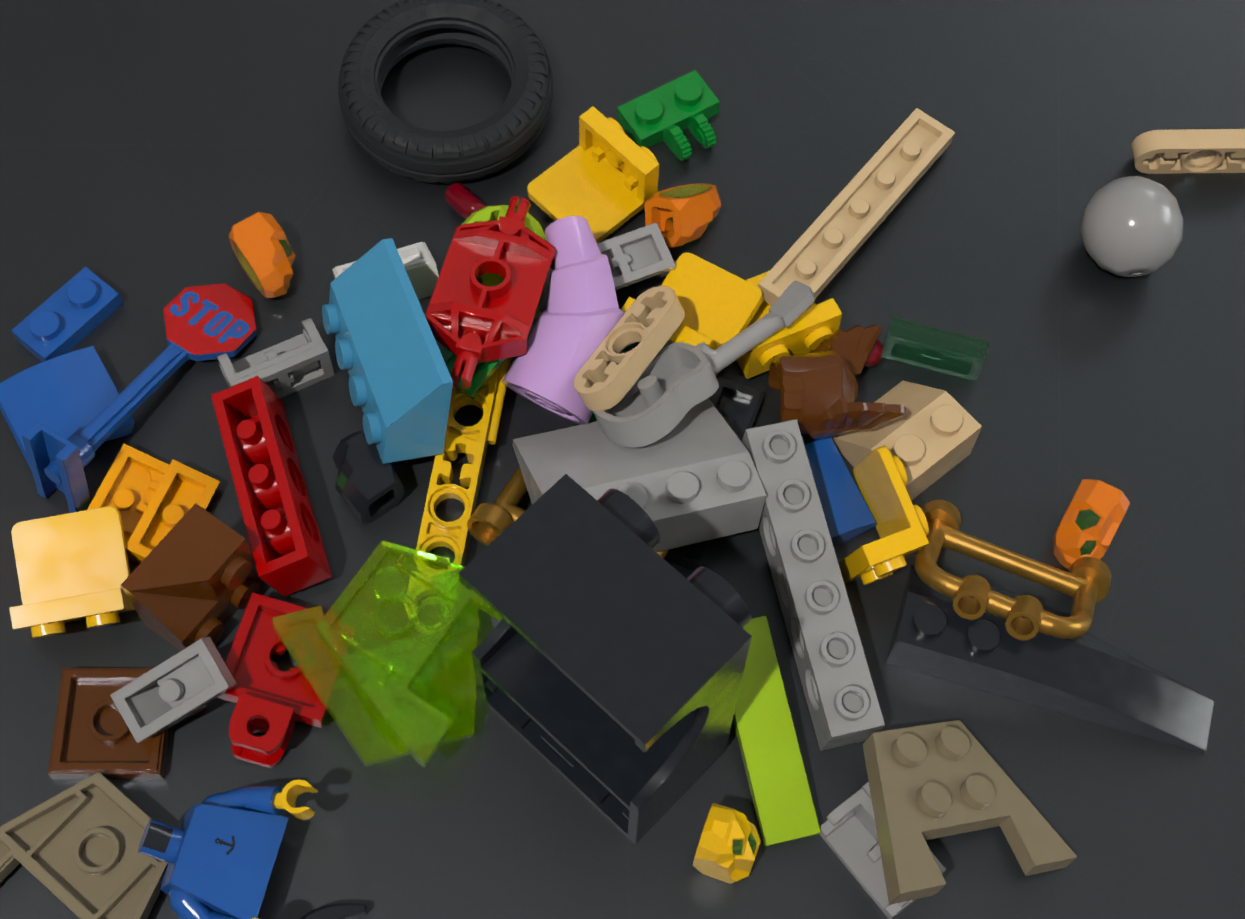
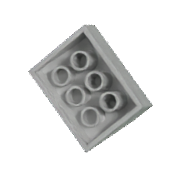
(690, 482)

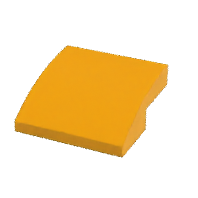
(151, 497)

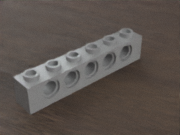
(812, 590)

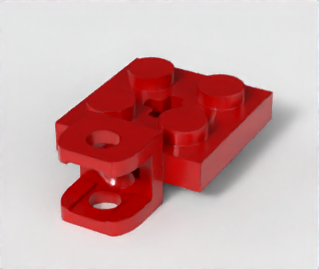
(265, 696)

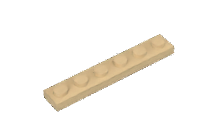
(860, 207)

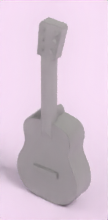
(686, 376)

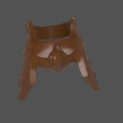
(823, 387)

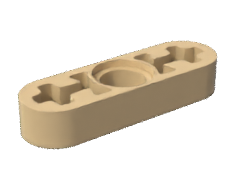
(1176, 151)
(610, 375)

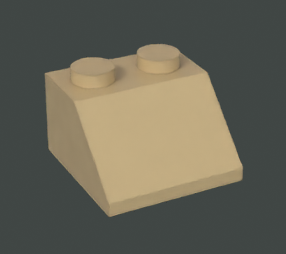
(927, 440)

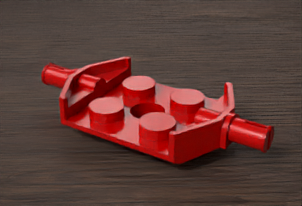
(482, 320)

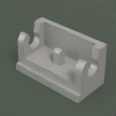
(637, 256)
(284, 366)
(854, 840)

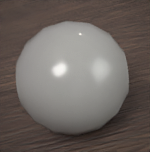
(1132, 226)

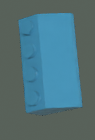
(389, 356)

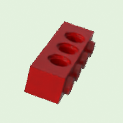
(270, 487)

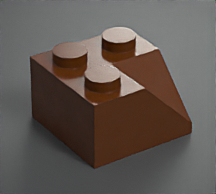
(193, 580)

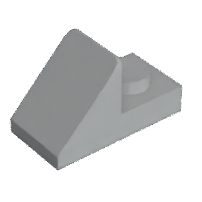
(173, 690)

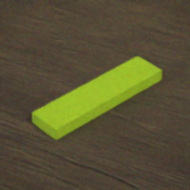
(771, 745)

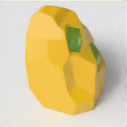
(726, 845)

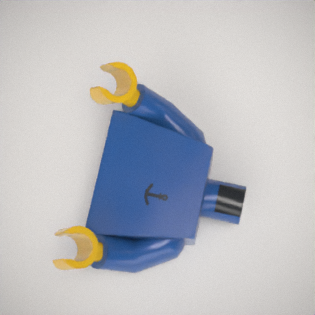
(224, 850)

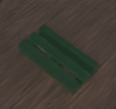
(935, 349)

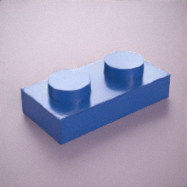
(67, 316)

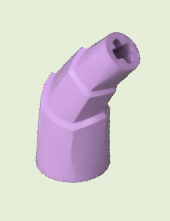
(576, 321)

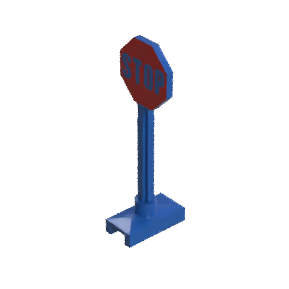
(199, 327)

